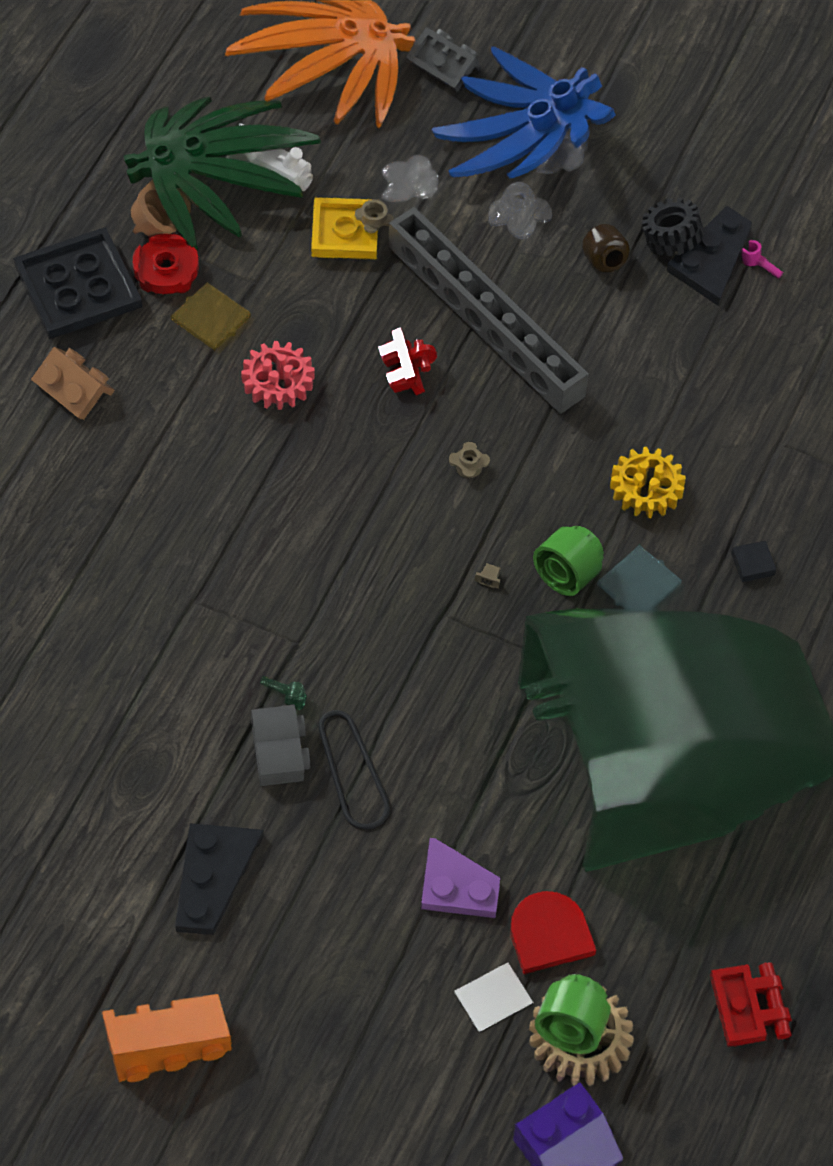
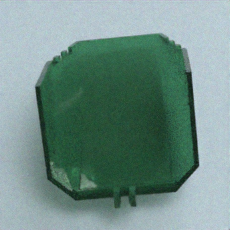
(677, 721)

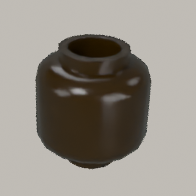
(606, 248)

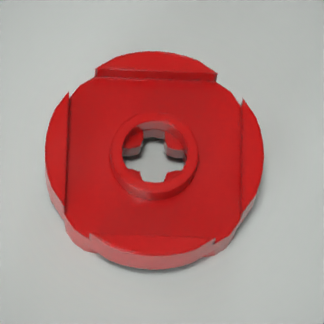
(169, 279)

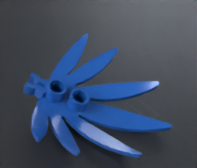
(550, 113)

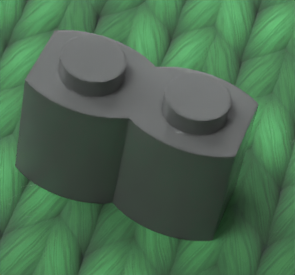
(279, 745)

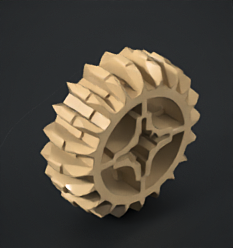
(577, 1066)

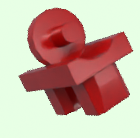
(411, 358)

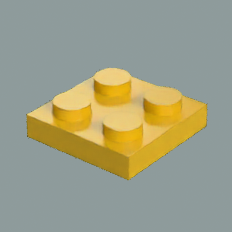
(338, 232)

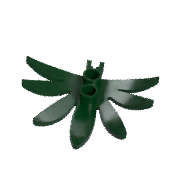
(178, 152)

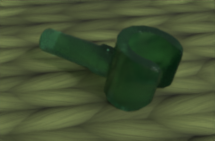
(294, 691)

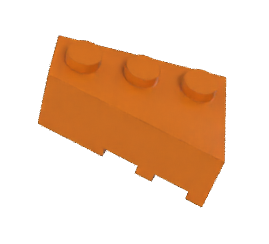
(166, 1037)

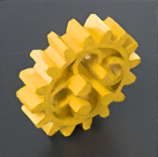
(630, 488)

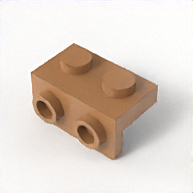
(71, 382)

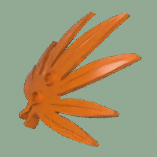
(348, 29)

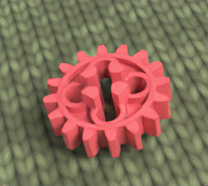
(295, 381)

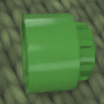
(569, 559)
(573, 1014)

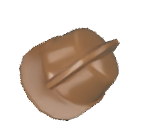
(149, 213)

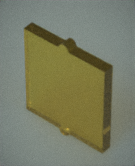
(210, 316)

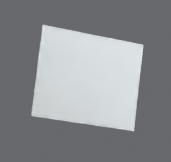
(493, 997)

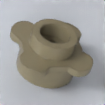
(372, 209)
(469, 468)

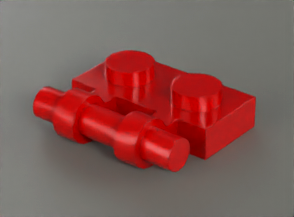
(739, 1006)

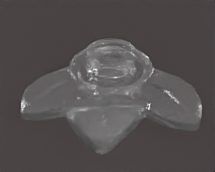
(564, 157)
(409, 179)
(519, 214)

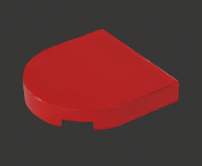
(549, 932)

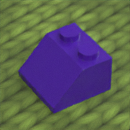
(568, 1133)

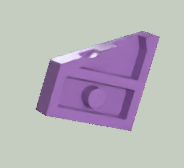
(458, 883)

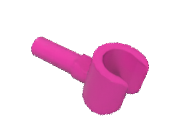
(755, 258)

